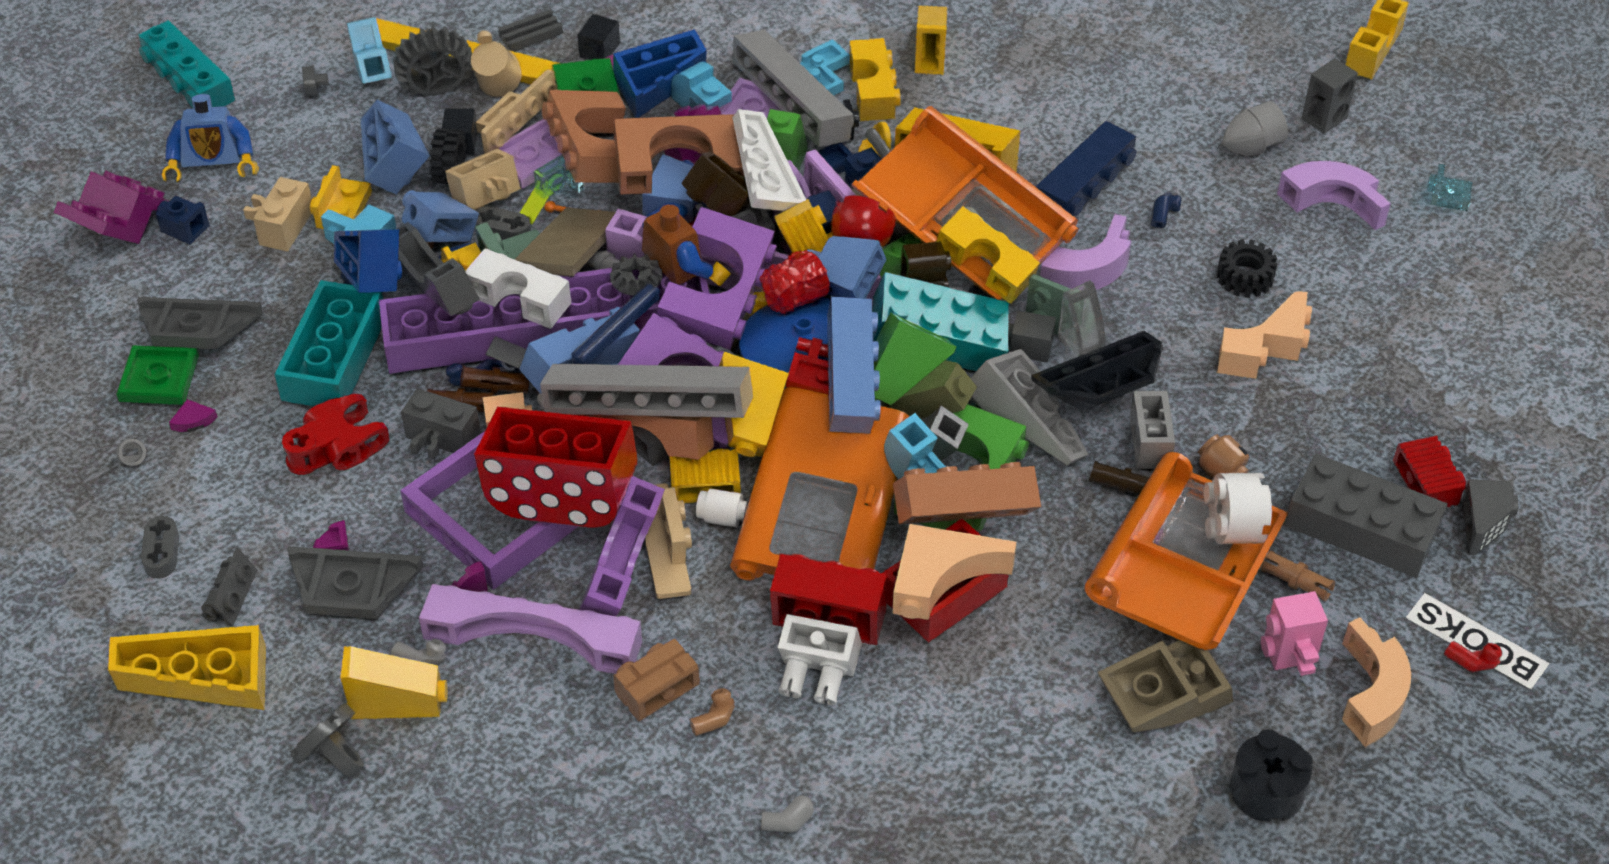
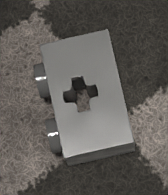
(1151, 427)

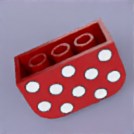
(556, 466)

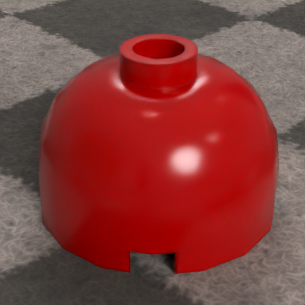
(862, 219)

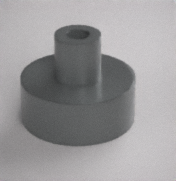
(312, 80)

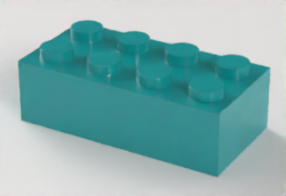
(967, 320)
(329, 345)

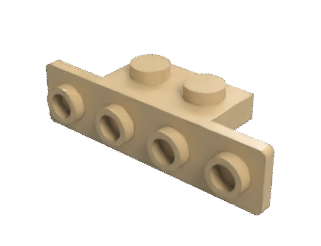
(514, 112)
(667, 547)

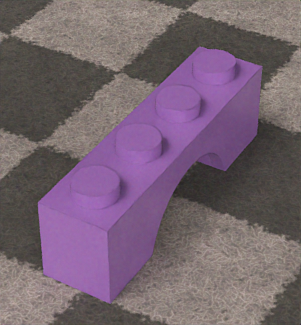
(621, 548)

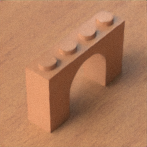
(570, 120)
(643, 138)

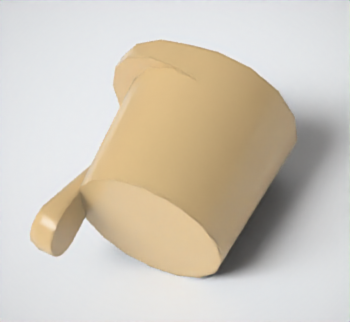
(495, 66)

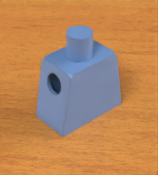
(439, 216)
(851, 265)

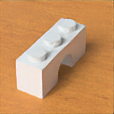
(541, 294)

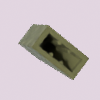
(944, 386)

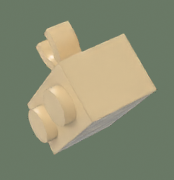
(483, 179)
(281, 214)

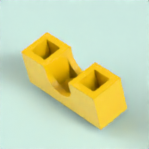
(1375, 41)
(874, 78)
(970, 236)

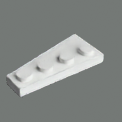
(765, 167)

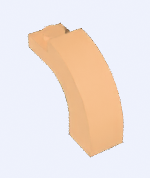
(1378, 708)

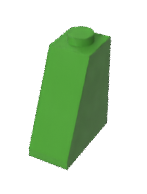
(789, 134)
(906, 356)

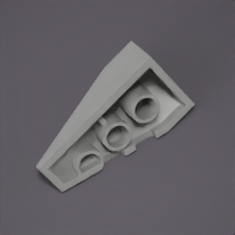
(1009, 392)

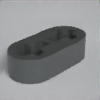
(503, 221)
(167, 546)

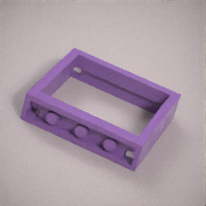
(498, 567)

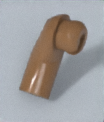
(718, 713)

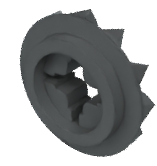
(623, 278)

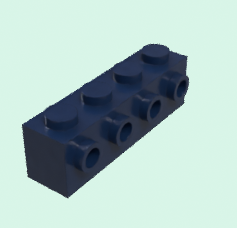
(1089, 167)

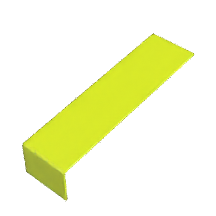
(533, 206)

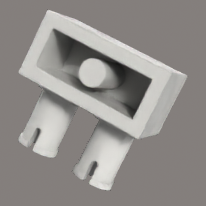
(818, 646)

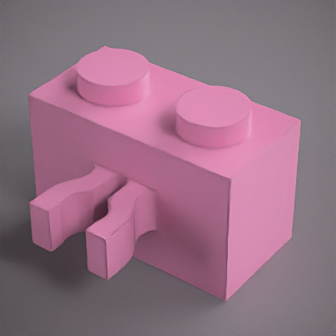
(1294, 632)

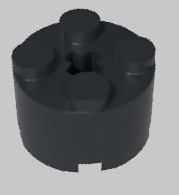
(1270, 776)

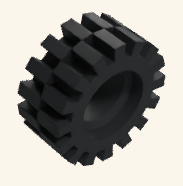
(446, 152)
(1242, 280)

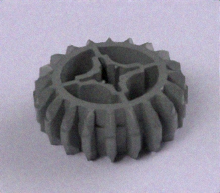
(430, 56)

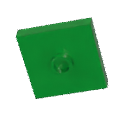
(585, 76)
(157, 375)

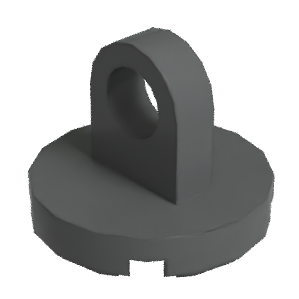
(331, 743)

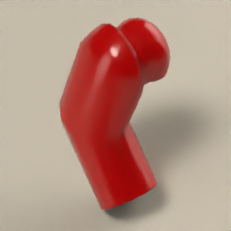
(1474, 661)

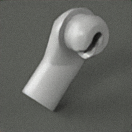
(432, 654)

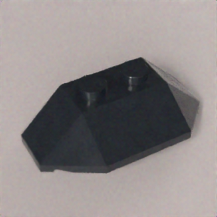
(1104, 372)

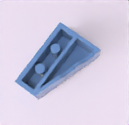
(559, 346)

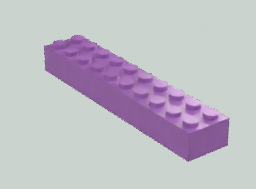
(426, 336)

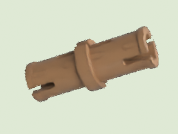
(1298, 575)

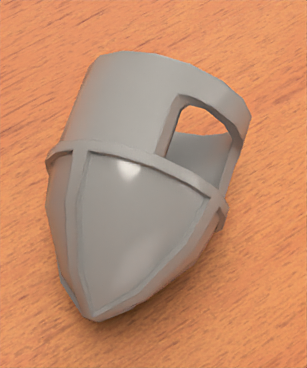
(1256, 129)

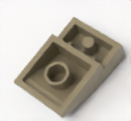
(1166, 685)

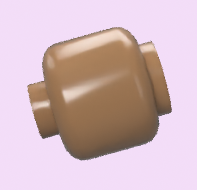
(1223, 456)

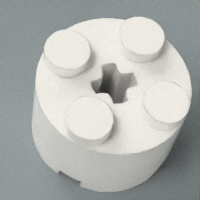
(1237, 508)

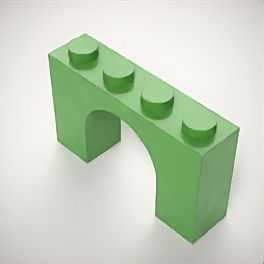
(991, 442)

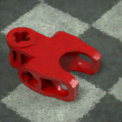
(332, 437)

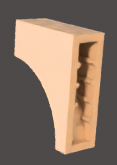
(940, 559)

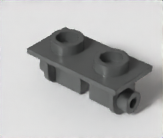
(232, 587)

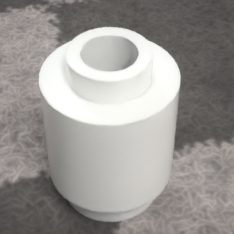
(721, 507)

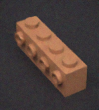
(966, 494)

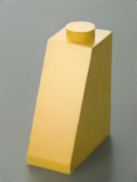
(930, 40)
(752, 432)
(390, 685)

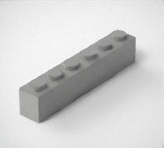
(792, 87)
(647, 390)

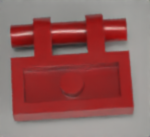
(809, 371)

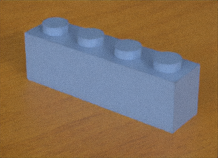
(852, 365)

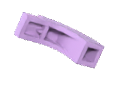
(1335, 183)
(1099, 264)

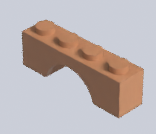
(679, 435)

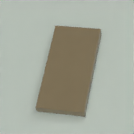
(568, 241)

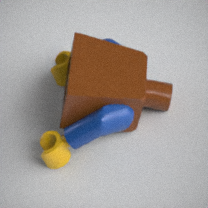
(676, 247)

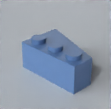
(390, 147)

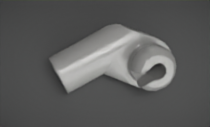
(791, 818)

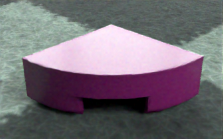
(191, 416)
(334, 538)
(473, 579)

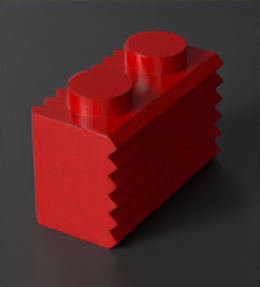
(1429, 469)

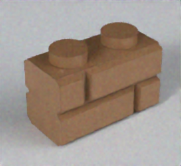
(656, 679)

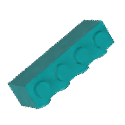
(184, 65)

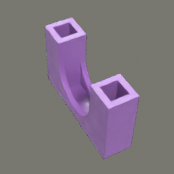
(720, 315)
(668, 345)

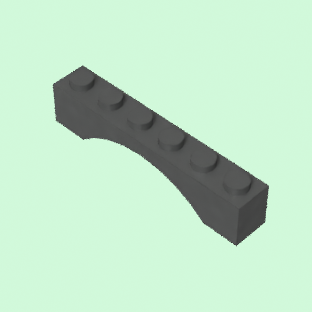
(442, 282)

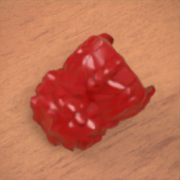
(794, 282)

